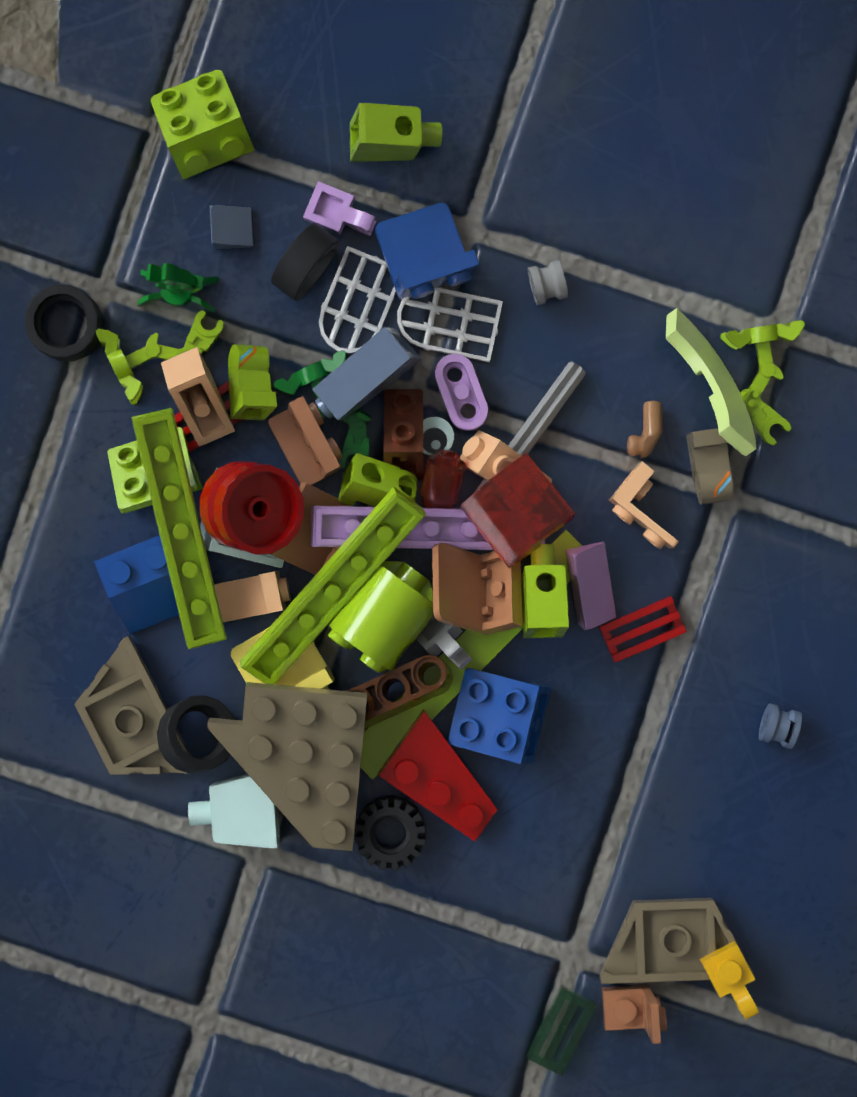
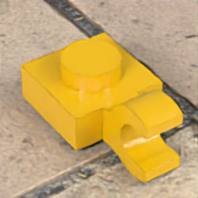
(730, 974)

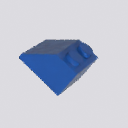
(139, 584)

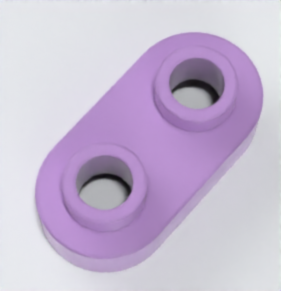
(464, 392)

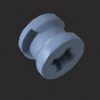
(780, 726)

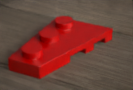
(437, 779)

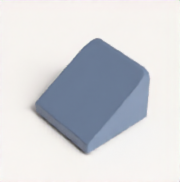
(231, 227)

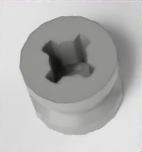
(547, 282)

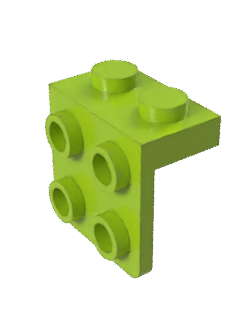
(201, 124)

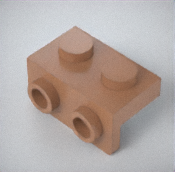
(304, 443)

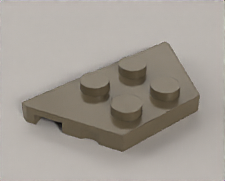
(124, 714)
(665, 941)

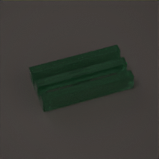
(575, 1000)

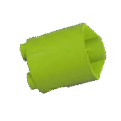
(385, 615)

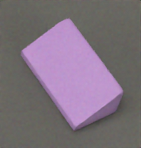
(591, 585)

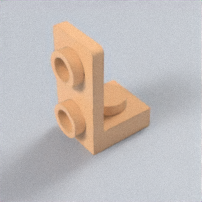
(636, 487)

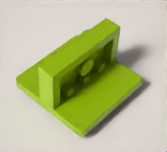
(130, 479)

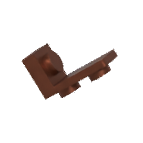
(404, 430)

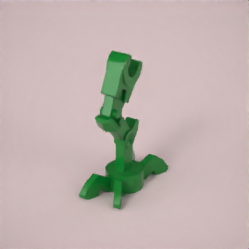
(176, 286)
(356, 438)

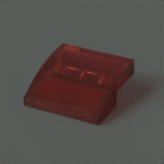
(517, 510)

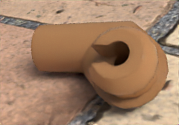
(651, 433)

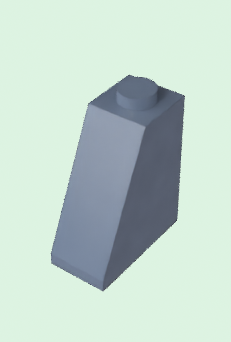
(365, 374)

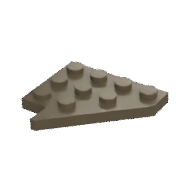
(302, 755)

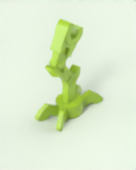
(123, 364)
(760, 413)

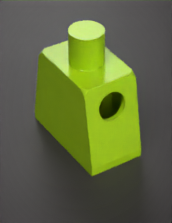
(377, 130)
(544, 612)

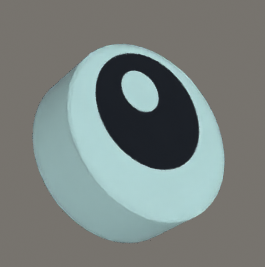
(436, 435)

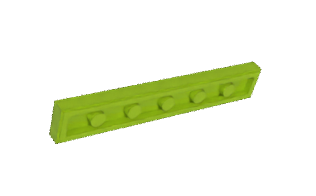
(179, 527)
(332, 587)

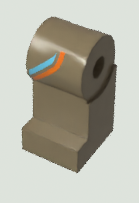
(710, 466)

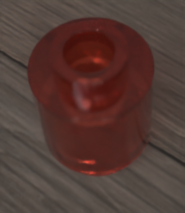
(442, 479)

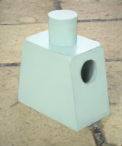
(238, 814)

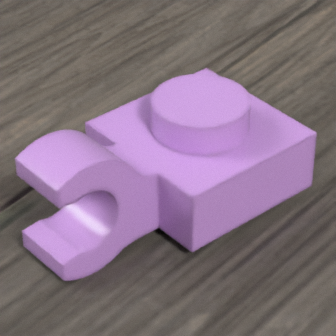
(333, 210)

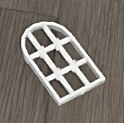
(352, 285)
(460, 334)

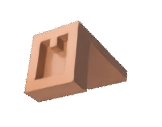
(634, 1009)

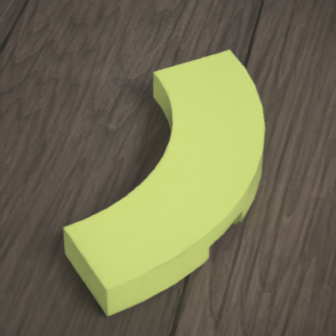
(727, 402)

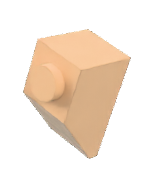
(197, 396)

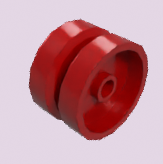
(252, 507)

